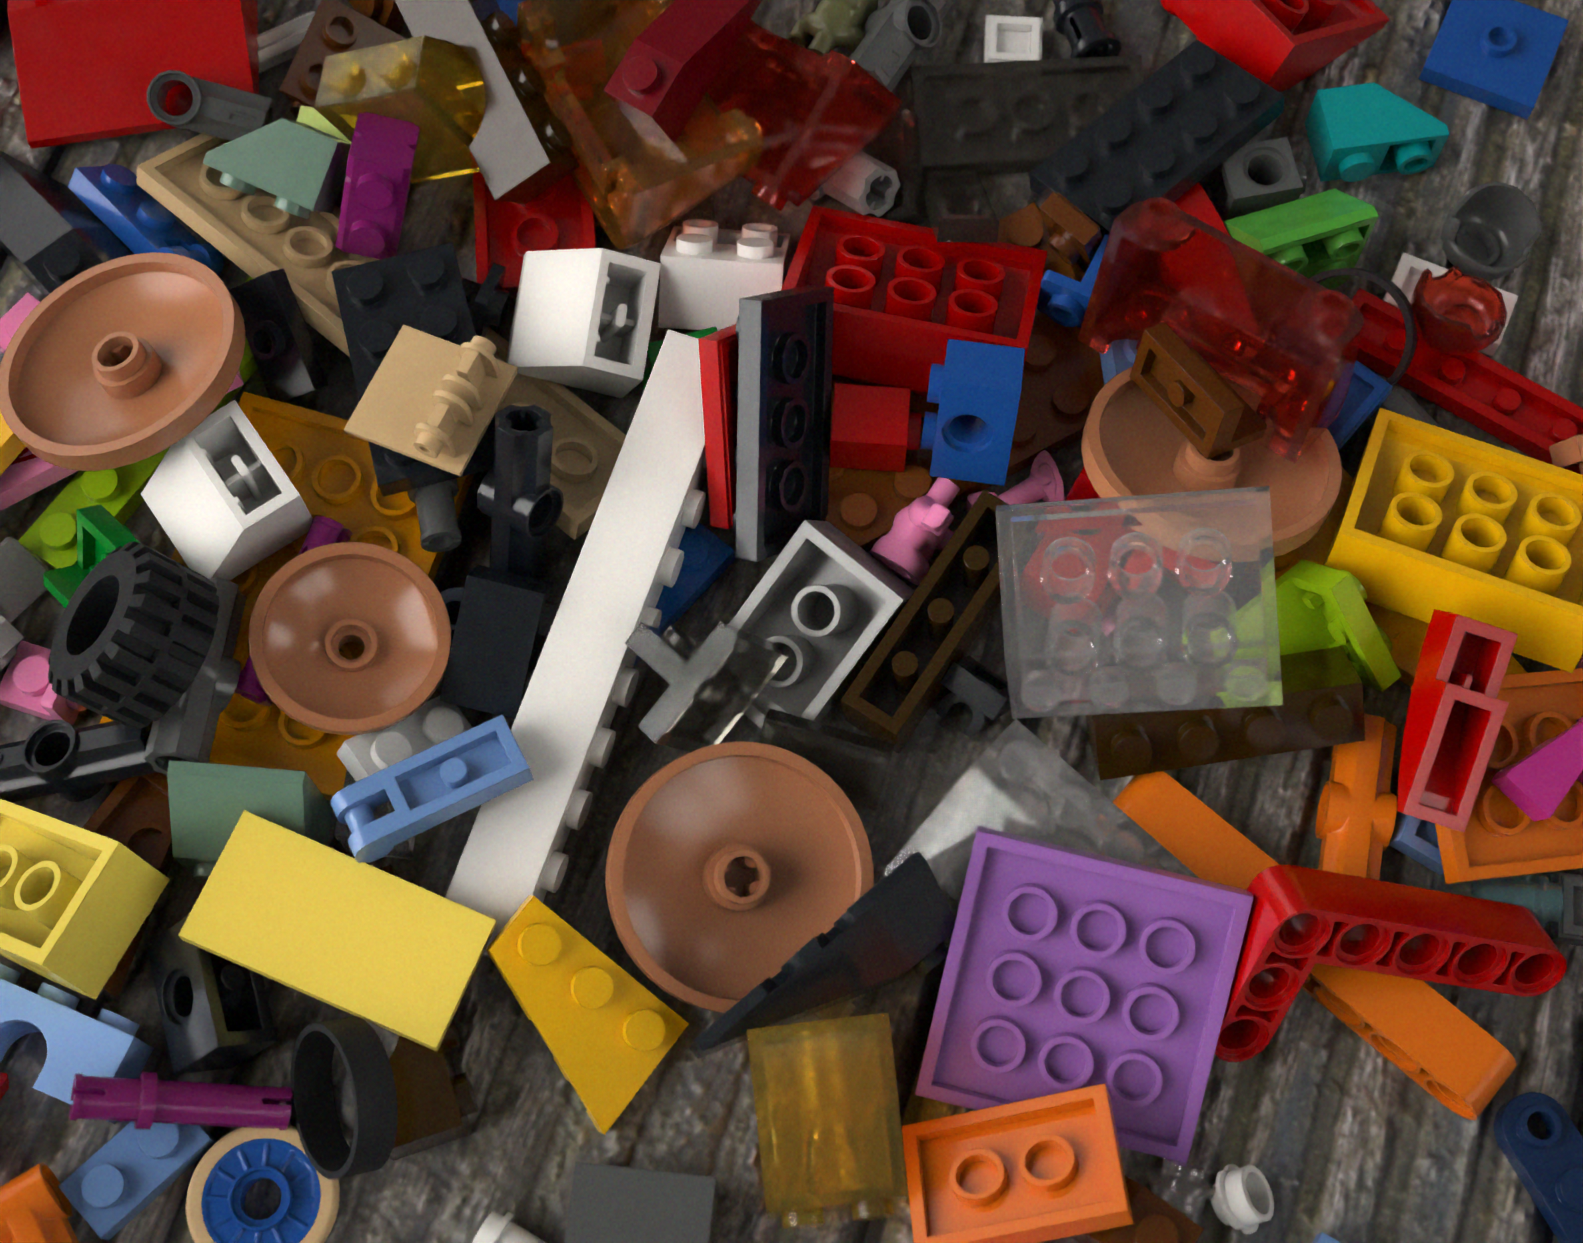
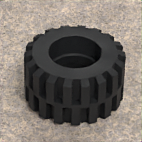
(133, 636)

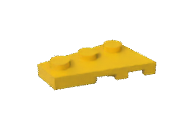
(587, 1008)

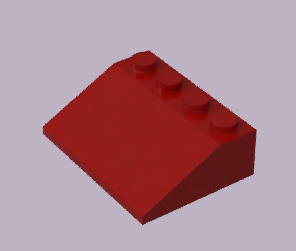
(1280, 38)
(91, 61)
(909, 294)

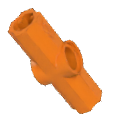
(1355, 804)

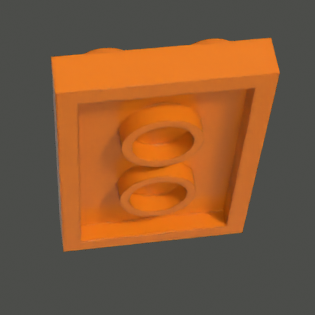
(1018, 1171)

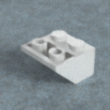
(712, 268)
(584, 318)
(225, 497)

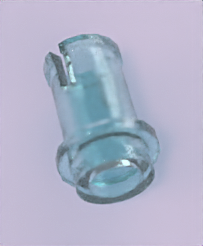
(1539, 896)

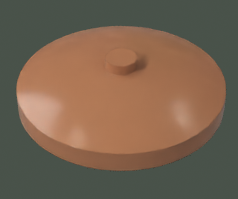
(121, 361)
(1139, 451)
(732, 868)

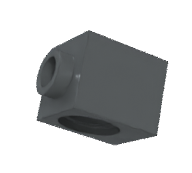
(1263, 161)

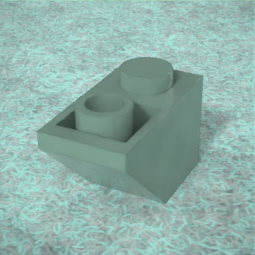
(288, 161)

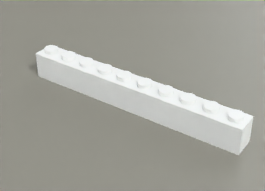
(585, 658)

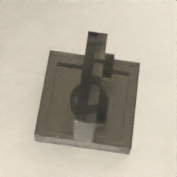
(708, 681)

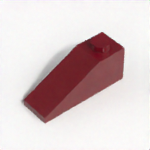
(677, 62)

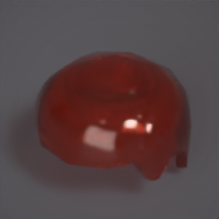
(1457, 312)

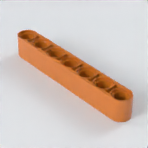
(1392, 1013)

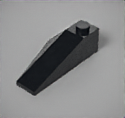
(49, 227)
(872, 944)

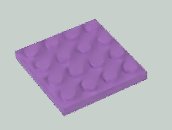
(1081, 979)

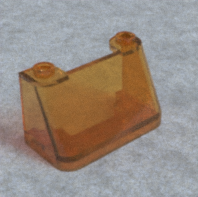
(626, 171)

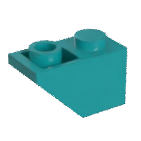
(1369, 133)

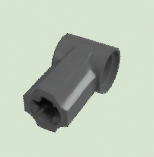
(215, 107)

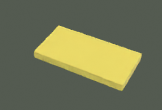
(339, 930)

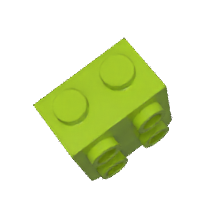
(1328, 610)

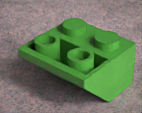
(1310, 233)

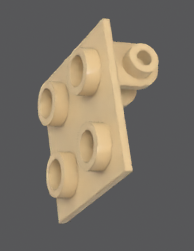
(432, 398)

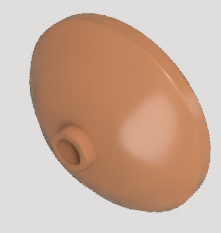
(339, 598)

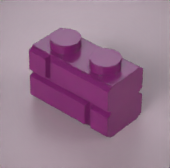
(376, 185)

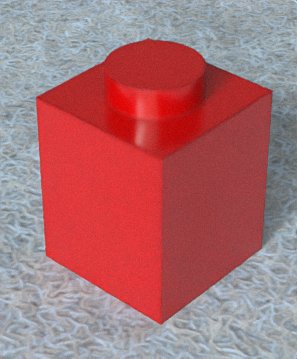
(872, 427)

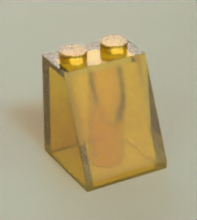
(416, 83)
(828, 1119)

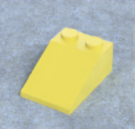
(69, 898)

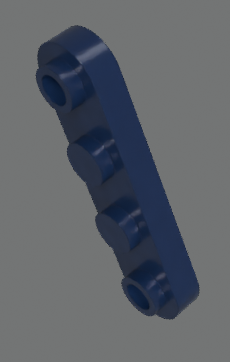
(1547, 1167)

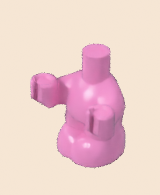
(918, 532)

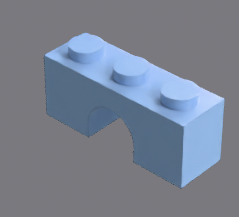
(73, 1040)

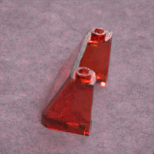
(809, 110)
(1235, 309)

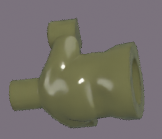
(833, 25)

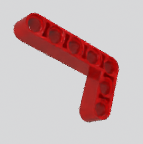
(1378, 928)

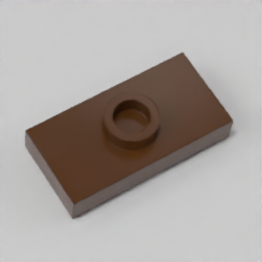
(1071, 231)

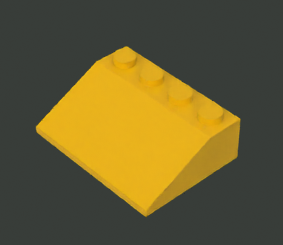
(1467, 535)

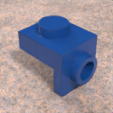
(1065, 298)

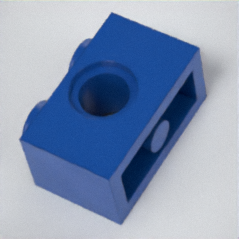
(976, 411)

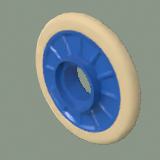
(235, 1164)

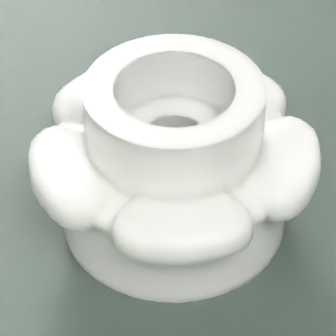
(1242, 1198)

